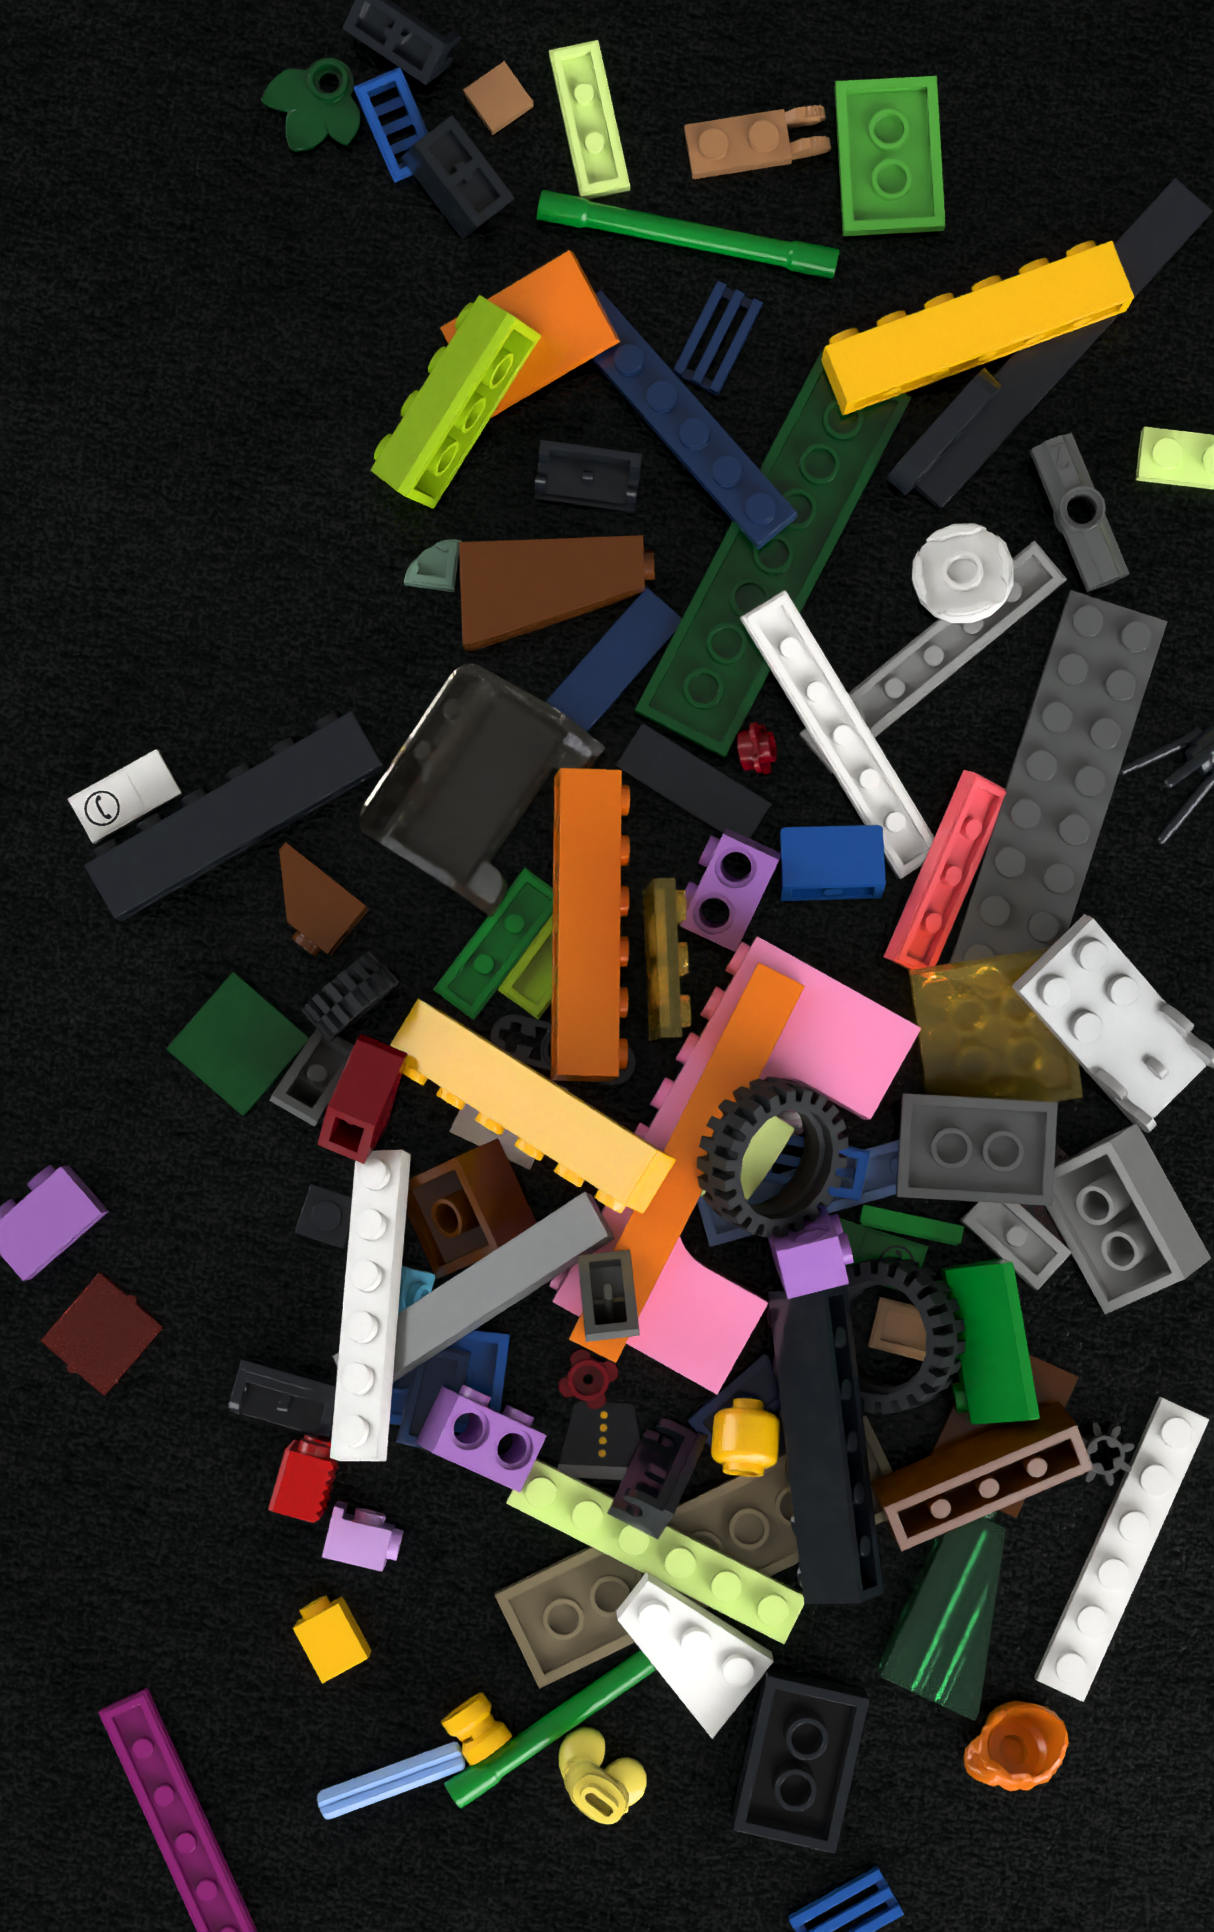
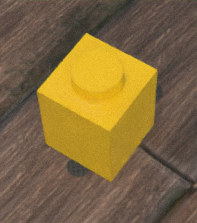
(331, 1637)

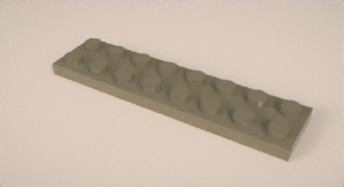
(569, 1609)

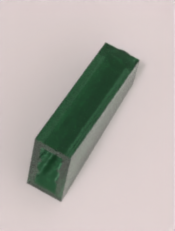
(948, 1618)

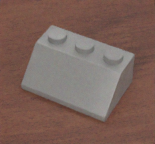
(1124, 1220)

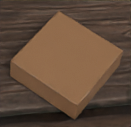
(498, 98)

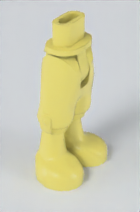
(599, 1792)

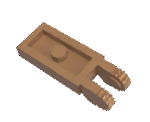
(752, 141)

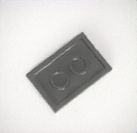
(976, 1149)

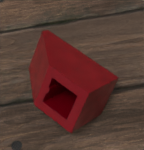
(362, 1099)

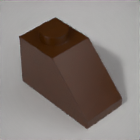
(316, 904)

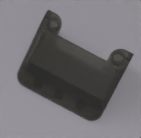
(470, 780)

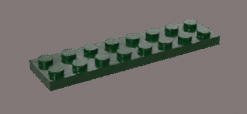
(821, 470)

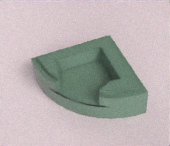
(435, 567)

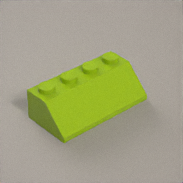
(454, 402)

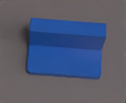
(832, 863)

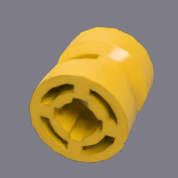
(476, 1728)

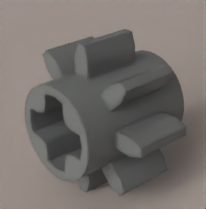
(1114, 1459)

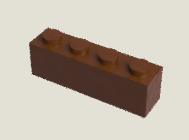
(980, 1476)

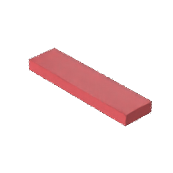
(946, 873)

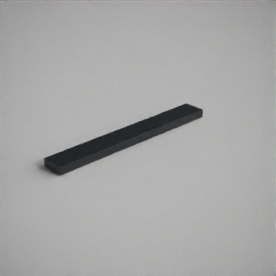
(1037, 369)

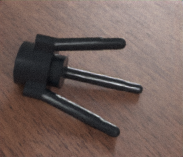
(1199, 757)

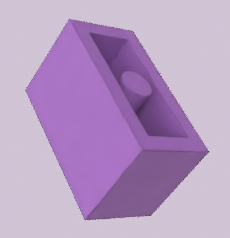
(46, 1220)

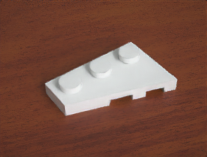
(693, 1650)

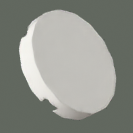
(963, 573)

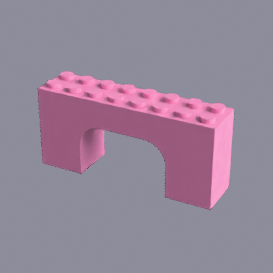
(829, 1044)

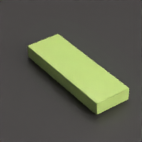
(589, 120)

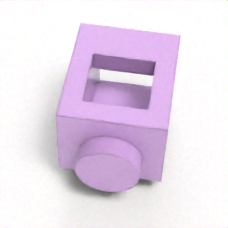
(361, 1538)

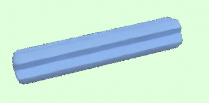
(391, 1780)

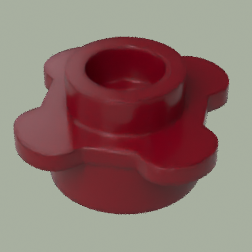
(756, 748)
(602, 1375)

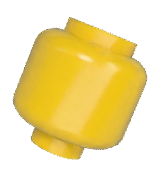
(745, 1438)

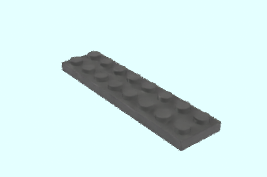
(1061, 779)

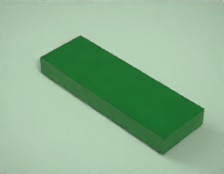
(497, 945)

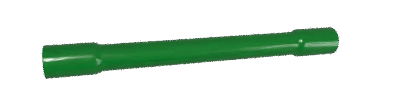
(793, 255)
(482, 1776)

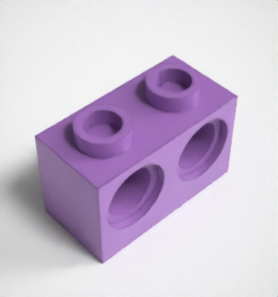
(739, 893)
(813, 1256)
(479, 1443)

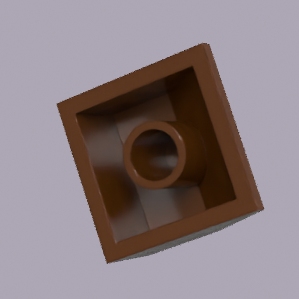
(467, 1208)

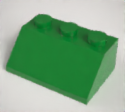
(996, 1364)

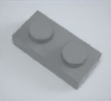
(1018, 1238)

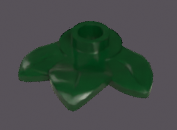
(311, 110)

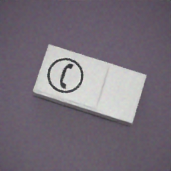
(125, 796)

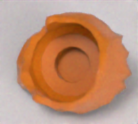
(1017, 1746)

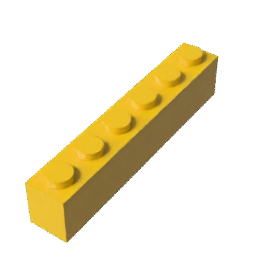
(976, 326)
(532, 1108)

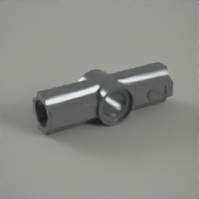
(1068, 481)

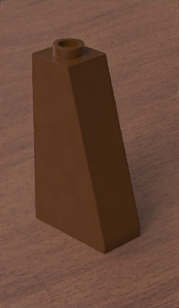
(541, 582)

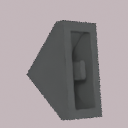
(608, 1295)

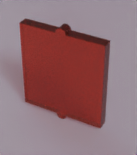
(102, 1334)

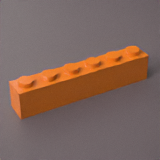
(587, 925)

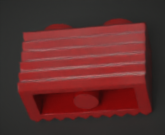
(305, 1479)

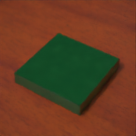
(238, 1044)

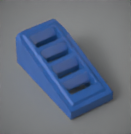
(379, 85)

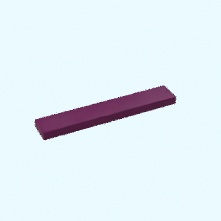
(175, 1815)

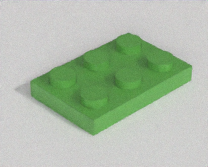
(889, 156)

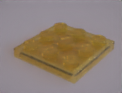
(665, 959)
(983, 1035)

